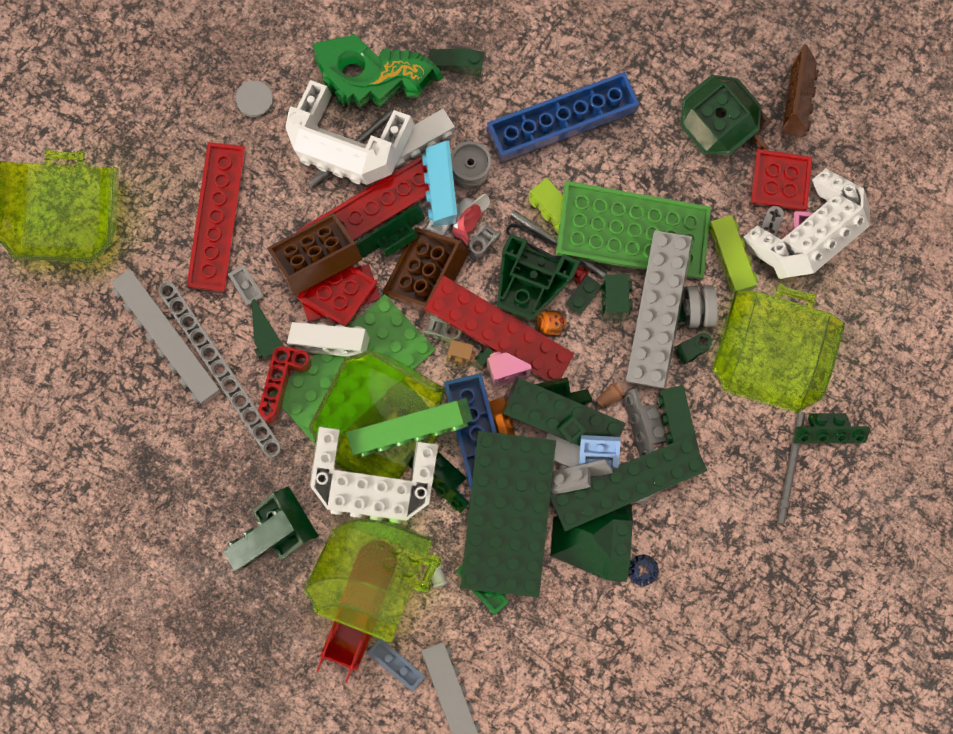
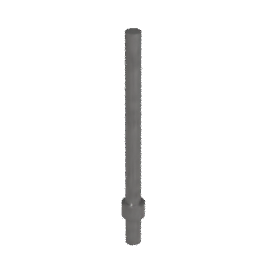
(362, 138)
(589, 265)
(784, 503)

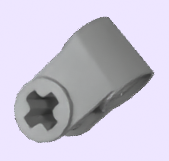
(486, 238)
(441, 330)

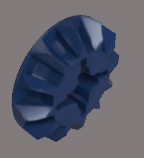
(634, 571)

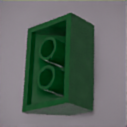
(286, 499)

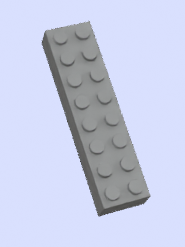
(659, 309)

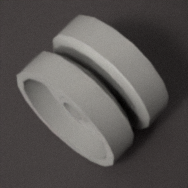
(470, 164)
(700, 306)

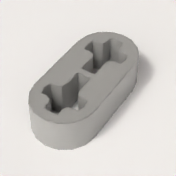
(777, 222)

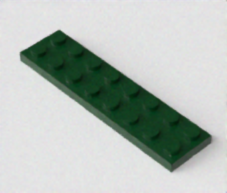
(630, 483)

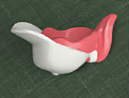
(468, 214)

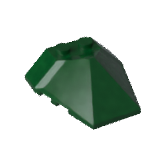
(531, 278)
(598, 545)

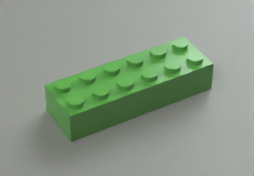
(410, 426)

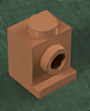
(460, 353)

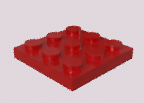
(781, 180)
(340, 295)

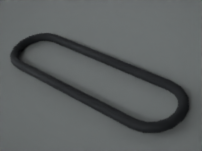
(532, 246)

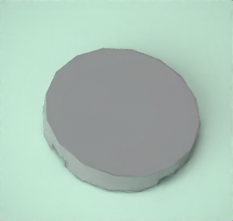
(254, 98)

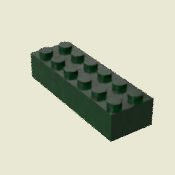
(550, 410)

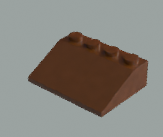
(800, 94)
(314, 253)
(423, 267)

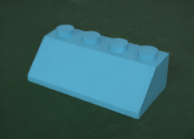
(441, 184)

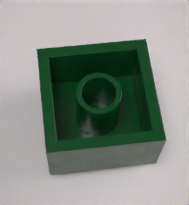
(615, 297)

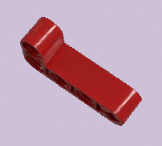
(280, 384)

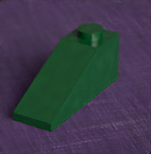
(458, 60)
(264, 335)

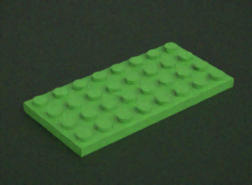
(620, 226)
(388, 333)

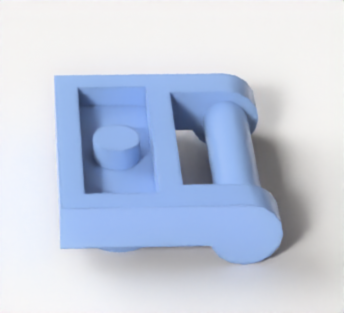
(600, 447)

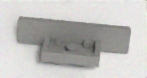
(644, 422)
(578, 477)

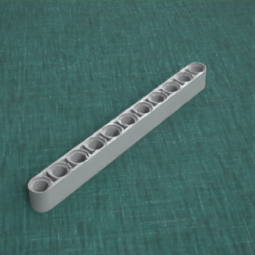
(215, 362)

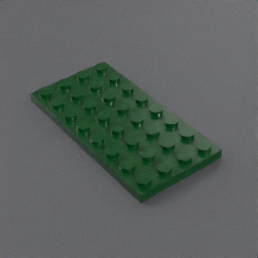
(508, 514)

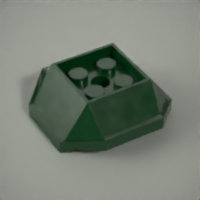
(724, 134)

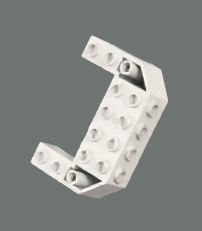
(340, 154)
(821, 234)
(369, 493)

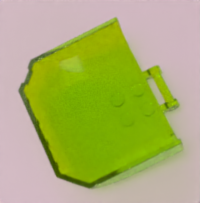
(57, 209)
(777, 348)
(371, 391)
(369, 574)

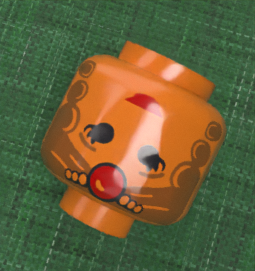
(551, 322)

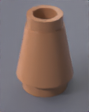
(611, 395)

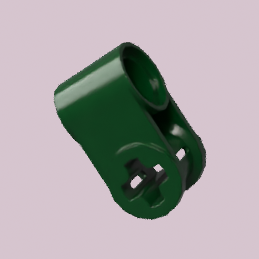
(691, 349)

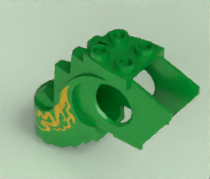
(381, 75)

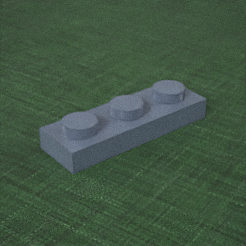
(396, 664)

